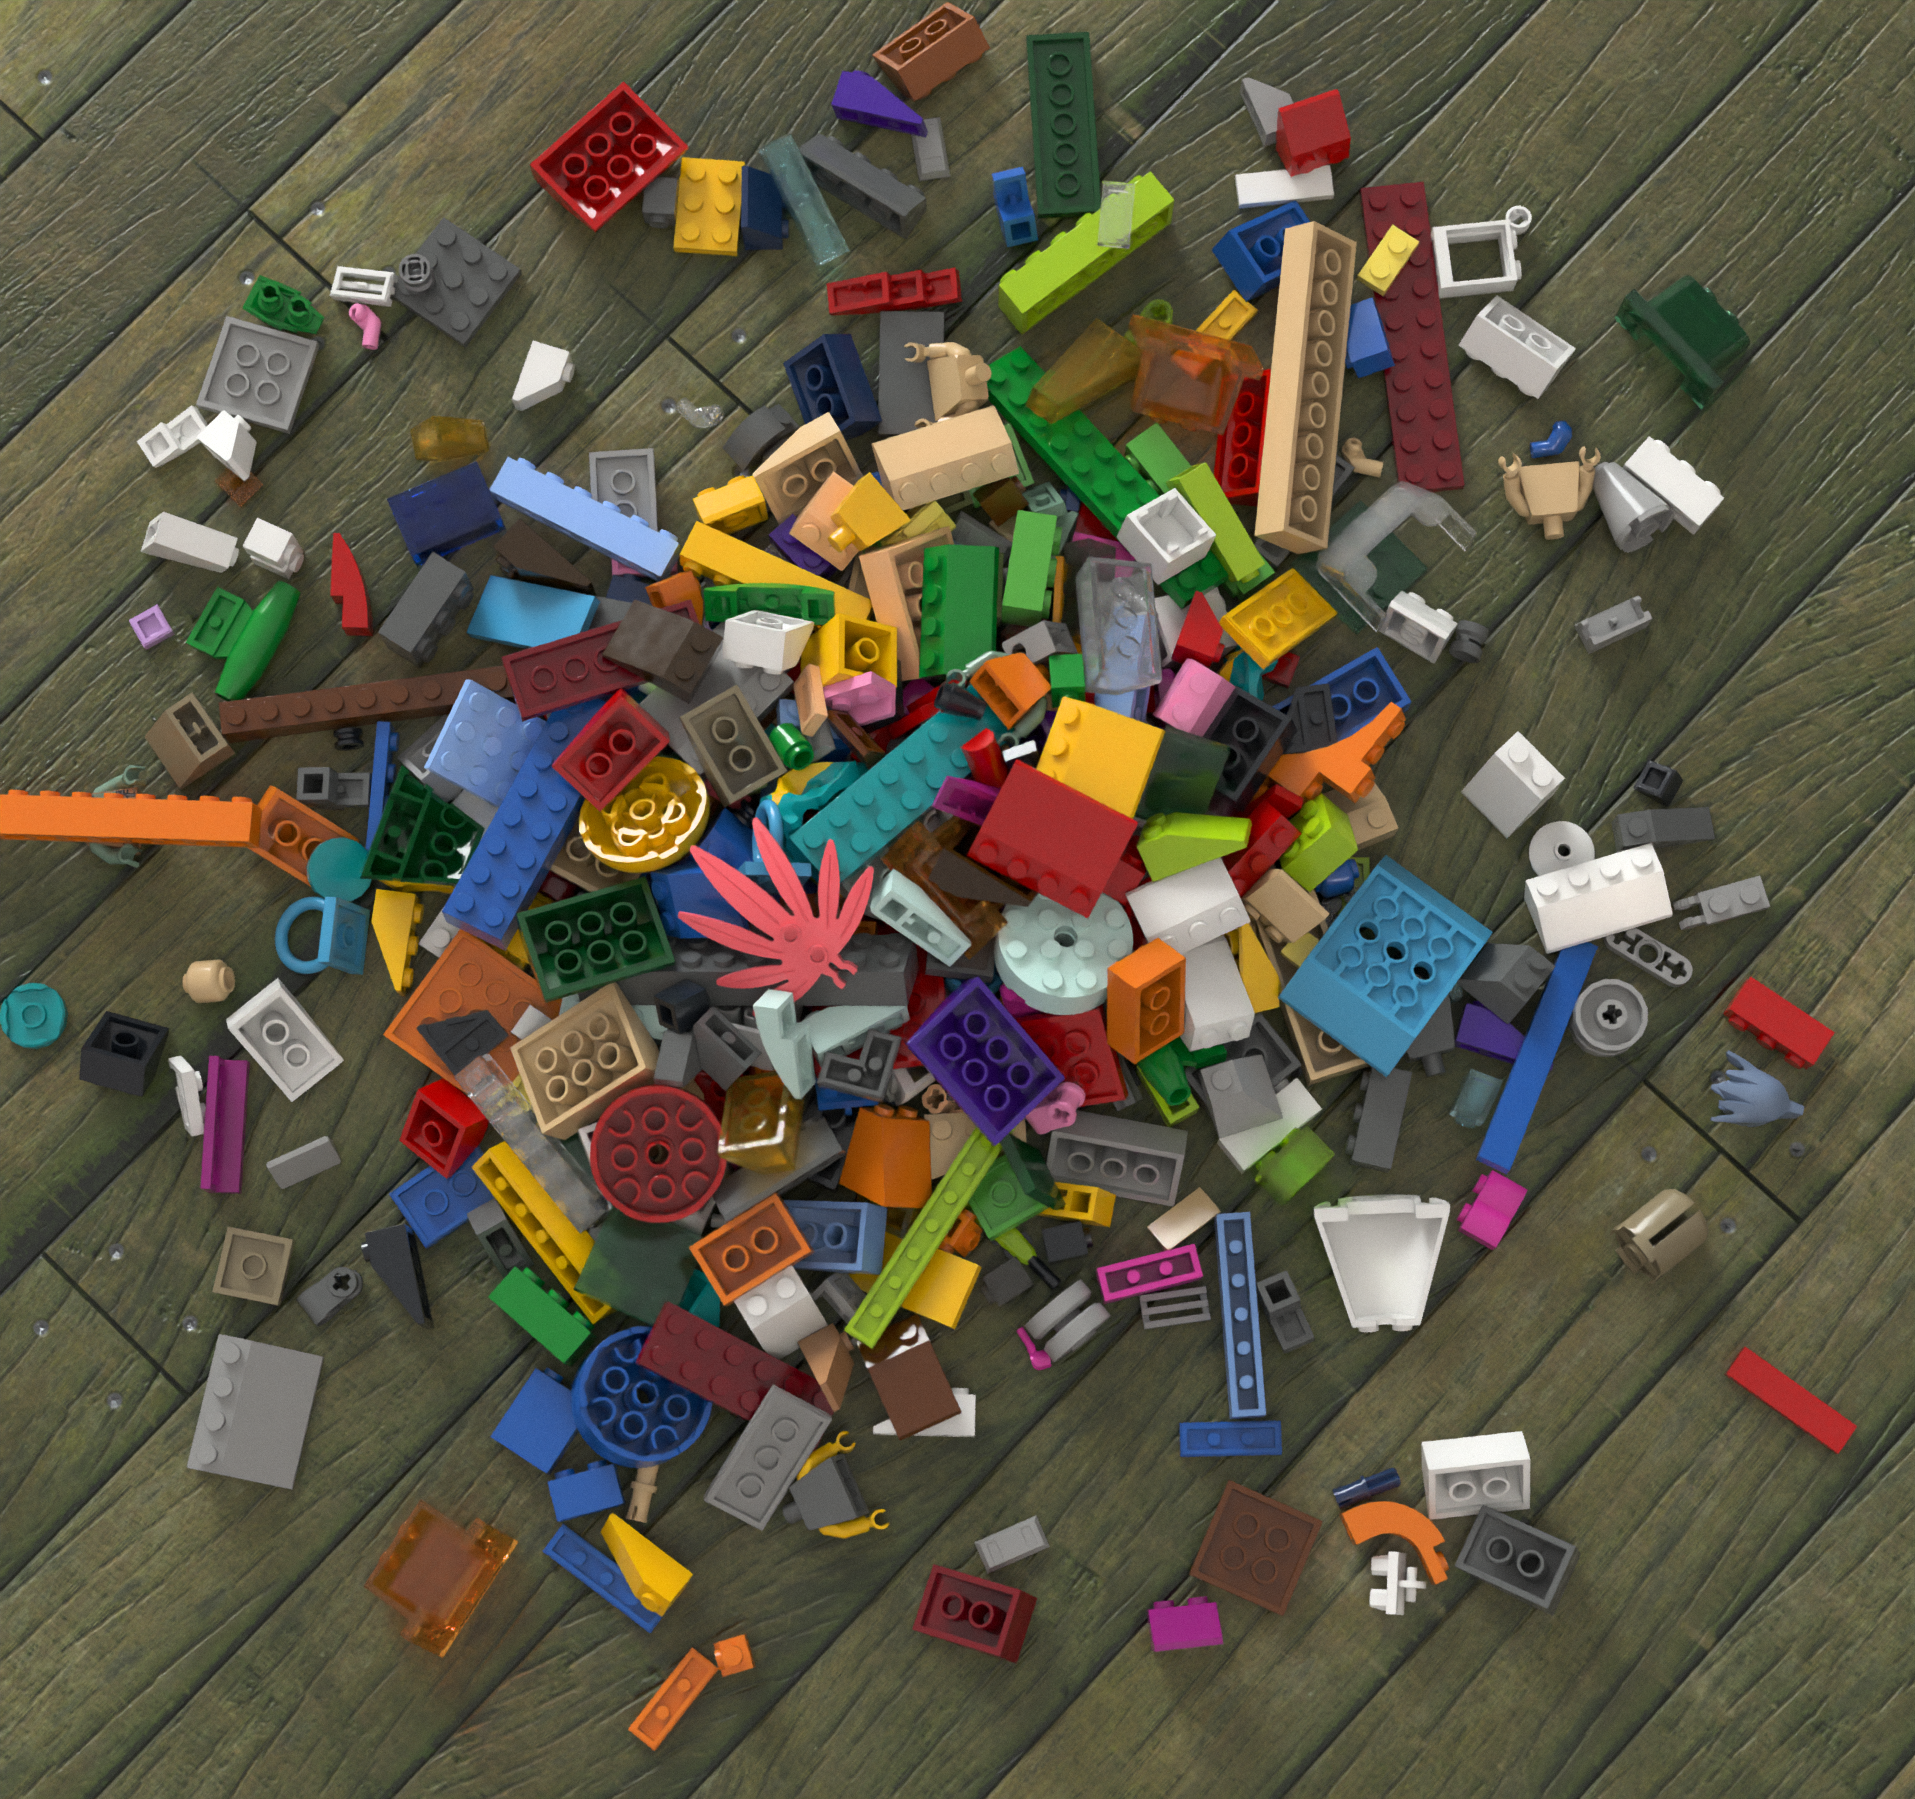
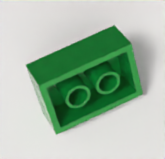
(544, 1315)

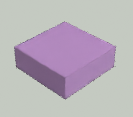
(151, 627)

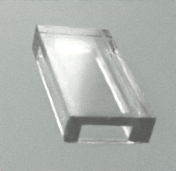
(1116, 214)

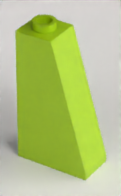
(1232, 542)

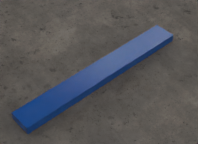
(1535, 1057)

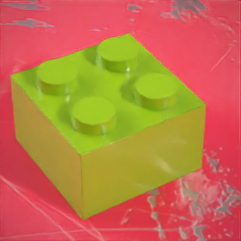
(1322, 846)

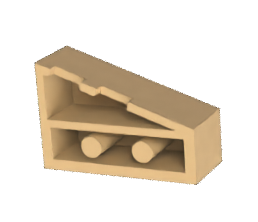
(948, 1137)

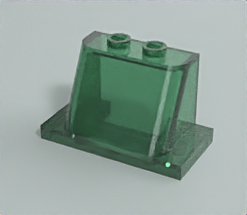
(1690, 332)

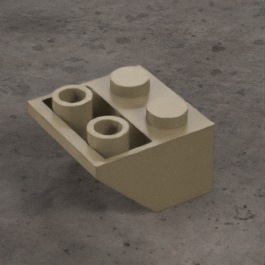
(188, 741)

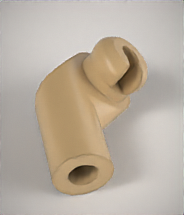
(1354, 456)

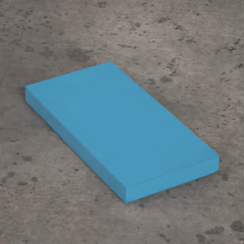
(529, 613)

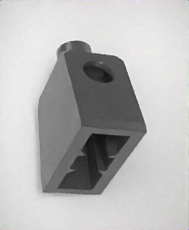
(1433, 1041)

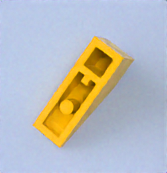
(1083, 1204)
(647, 1569)

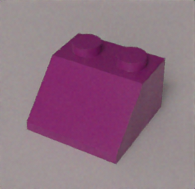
(1184, 1625)

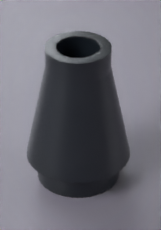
(957, 701)

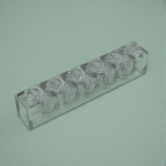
(540, 1153)

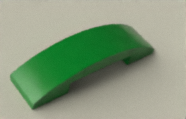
(776, 598)

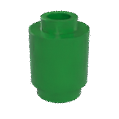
(791, 746)

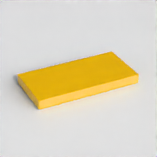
(1277, 618)
(939, 1291)

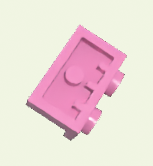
(864, 697)

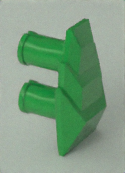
(282, 307)

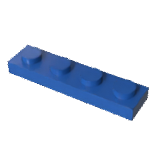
(383, 774)

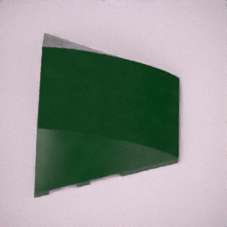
(420, 837)

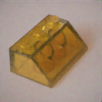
(761, 1124)

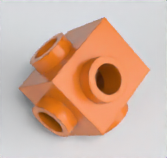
(963, 1235)

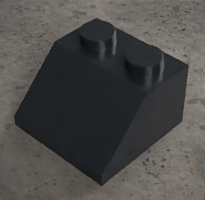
(123, 1053)

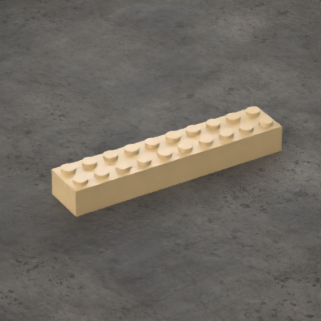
(1305, 388)

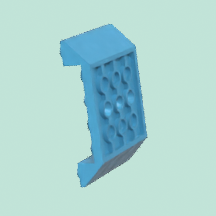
(1363, 994)

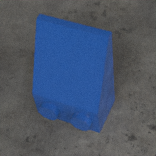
(1255, 250)
(687, 889)

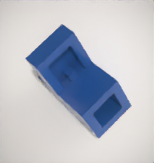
(1014, 207)

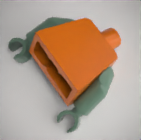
(1010, 688)

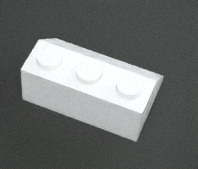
(1516, 347)
(1189, 906)
(1474, 1473)

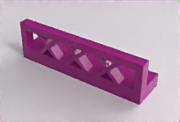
(225, 1125)

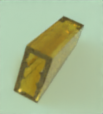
(1085, 372)

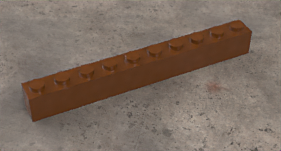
(353, 705)

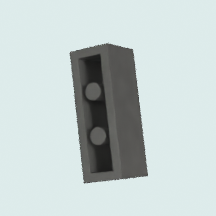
(1378, 1119)

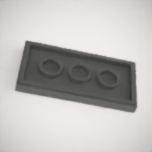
(905, 384)

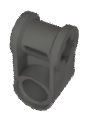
(325, 1297)

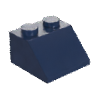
(762, 212)

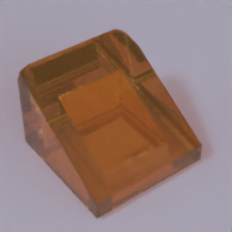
(236, 488)

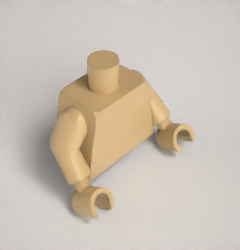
(955, 379)
(1549, 491)

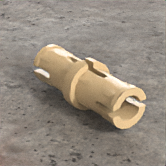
(642, 1493)

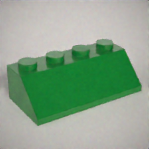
(957, 607)

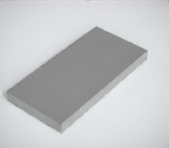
(767, 1457)

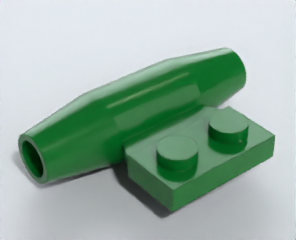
(243, 636)
(1166, 1071)

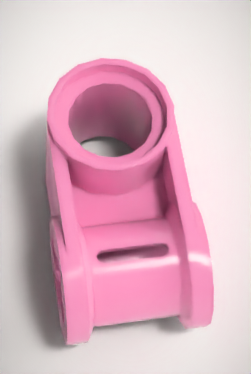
(1057, 1108)

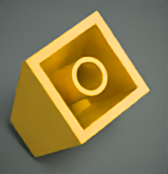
(850, 648)

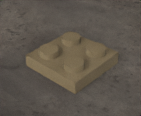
(253, 1266)

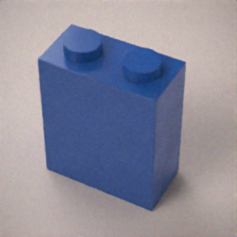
(539, 1421)

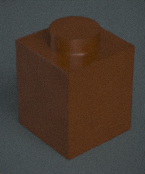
(1002, 499)

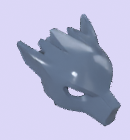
(1752, 1096)

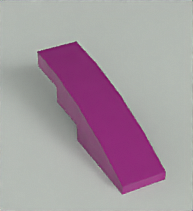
(966, 799)

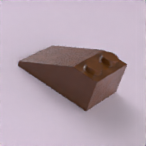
(909, 1378)

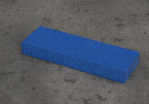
(1230, 1438)

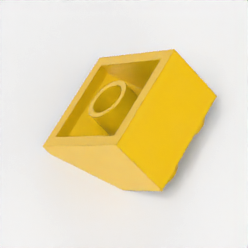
(732, 506)

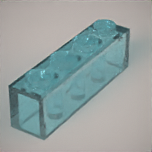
(803, 199)

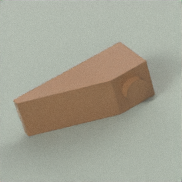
(829, 1361)

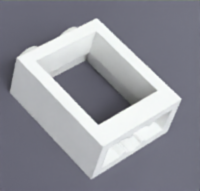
(1473, 232)

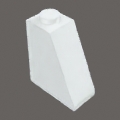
(190, 543)

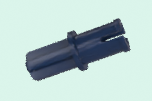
(1366, 1487)

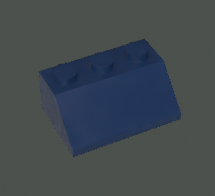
(832, 380)

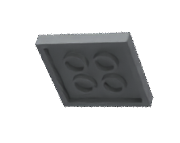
(466, 285)

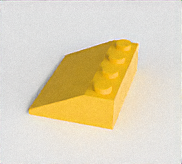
(1101, 754)

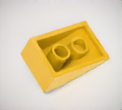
(1254, 968)

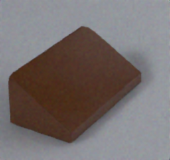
(855, 738)

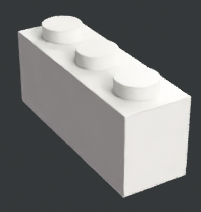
(1674, 483)
(1253, 1144)

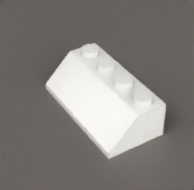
(1598, 898)

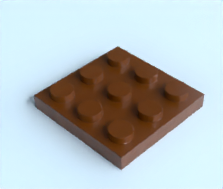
(1255, 1548)

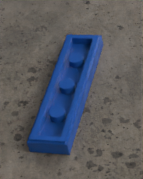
(599, 1574)

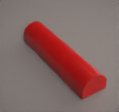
(986, 759)

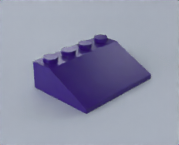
(984, 1059)

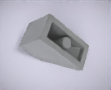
(1263, 107)

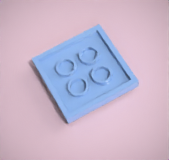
(483, 743)

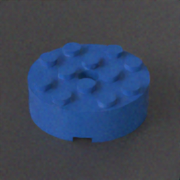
(616, 1421)

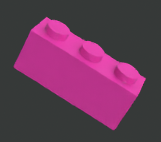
(1149, 1273)

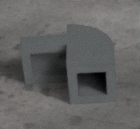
(758, 434)
(332, 790)
(1284, 1312)

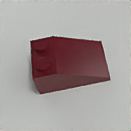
(975, 1613)

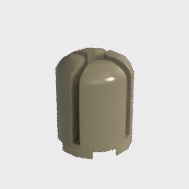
(1672, 1248)

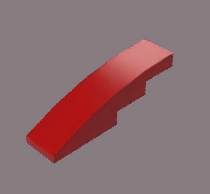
(893, 292)

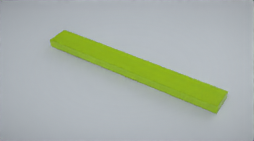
(923, 1239)

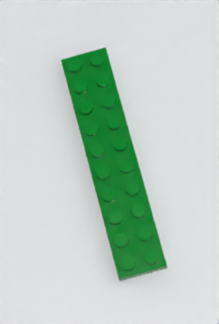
(1088, 465)

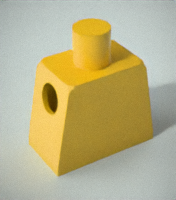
(865, 516)

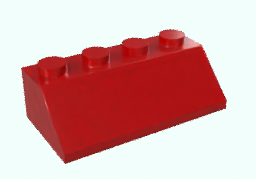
(1241, 446)

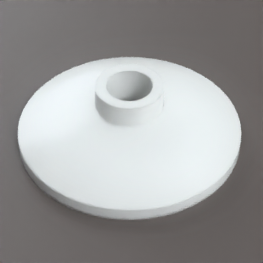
(1545, 843)

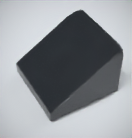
(1659, 783)

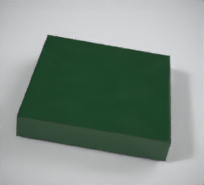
(1032, 1172)

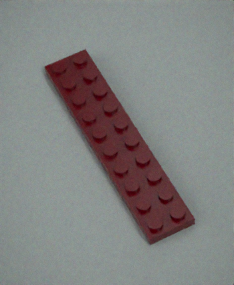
(1410, 311)

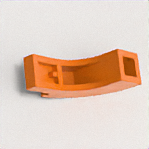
(1400, 1520)

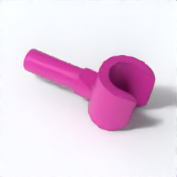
(1039, 1359)

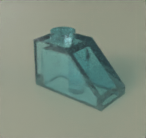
(1474, 1098)

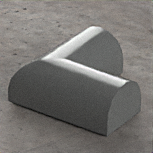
(866, 1076)

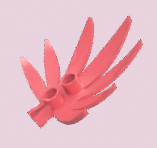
(800, 939)

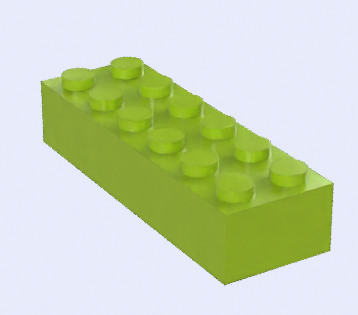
(1076, 260)

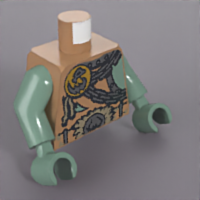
(123, 784)

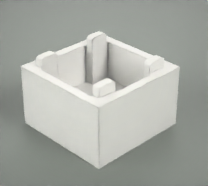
(1166, 535)

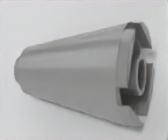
(1629, 507)

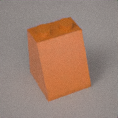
(890, 1157)

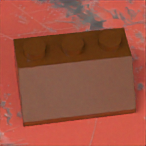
(932, 51)

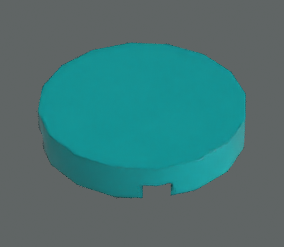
(337, 868)
(33, 1015)

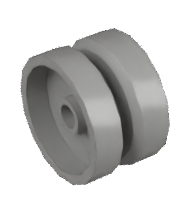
(1624, 1007)
(1064, 1317)

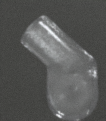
(700, 417)

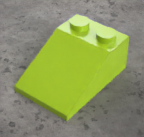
(1188, 840)

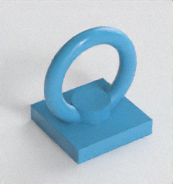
(756, 870)
(341, 936)

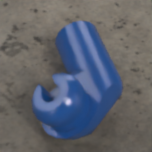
(1555, 443)

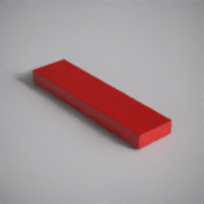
(1790, 1400)

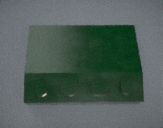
(594, 939)

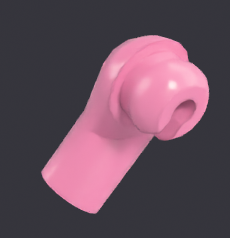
(369, 323)

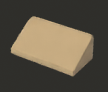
(1183, 1219)

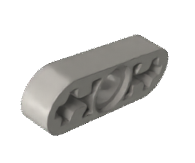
(1664, 973)

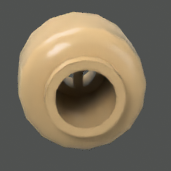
(209, 981)

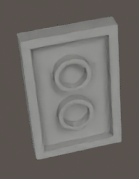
(626, 481)

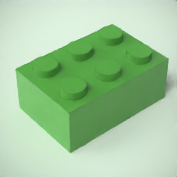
(1031, 569)

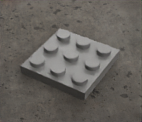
(258, 374)

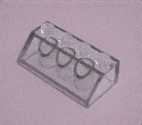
(1118, 625)

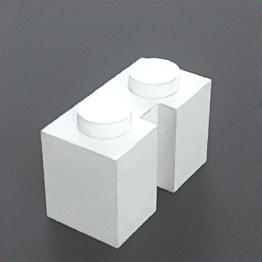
(274, 549)

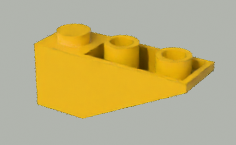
(395, 927)

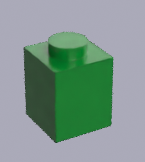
(1066, 678)

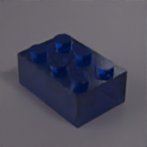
(446, 513)

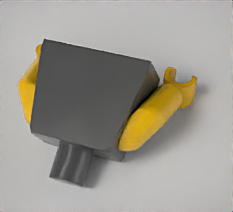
(829, 1495)

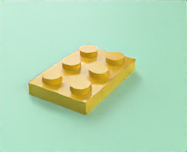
(709, 207)

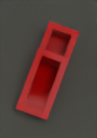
(350, 590)

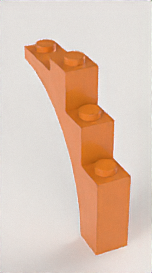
(1340, 764)

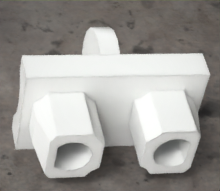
(1394, 1568)

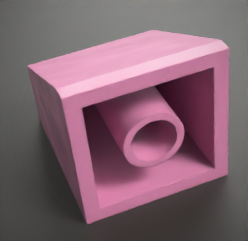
(1193, 698)

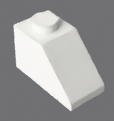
(542, 375)
(230, 443)

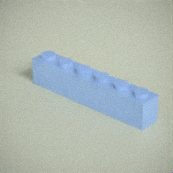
(585, 519)

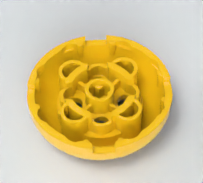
(632, 828)

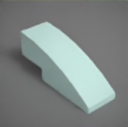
(786, 1041)

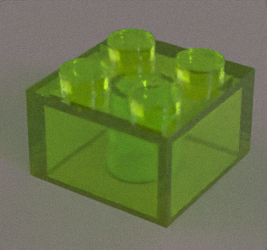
(1294, 1165)

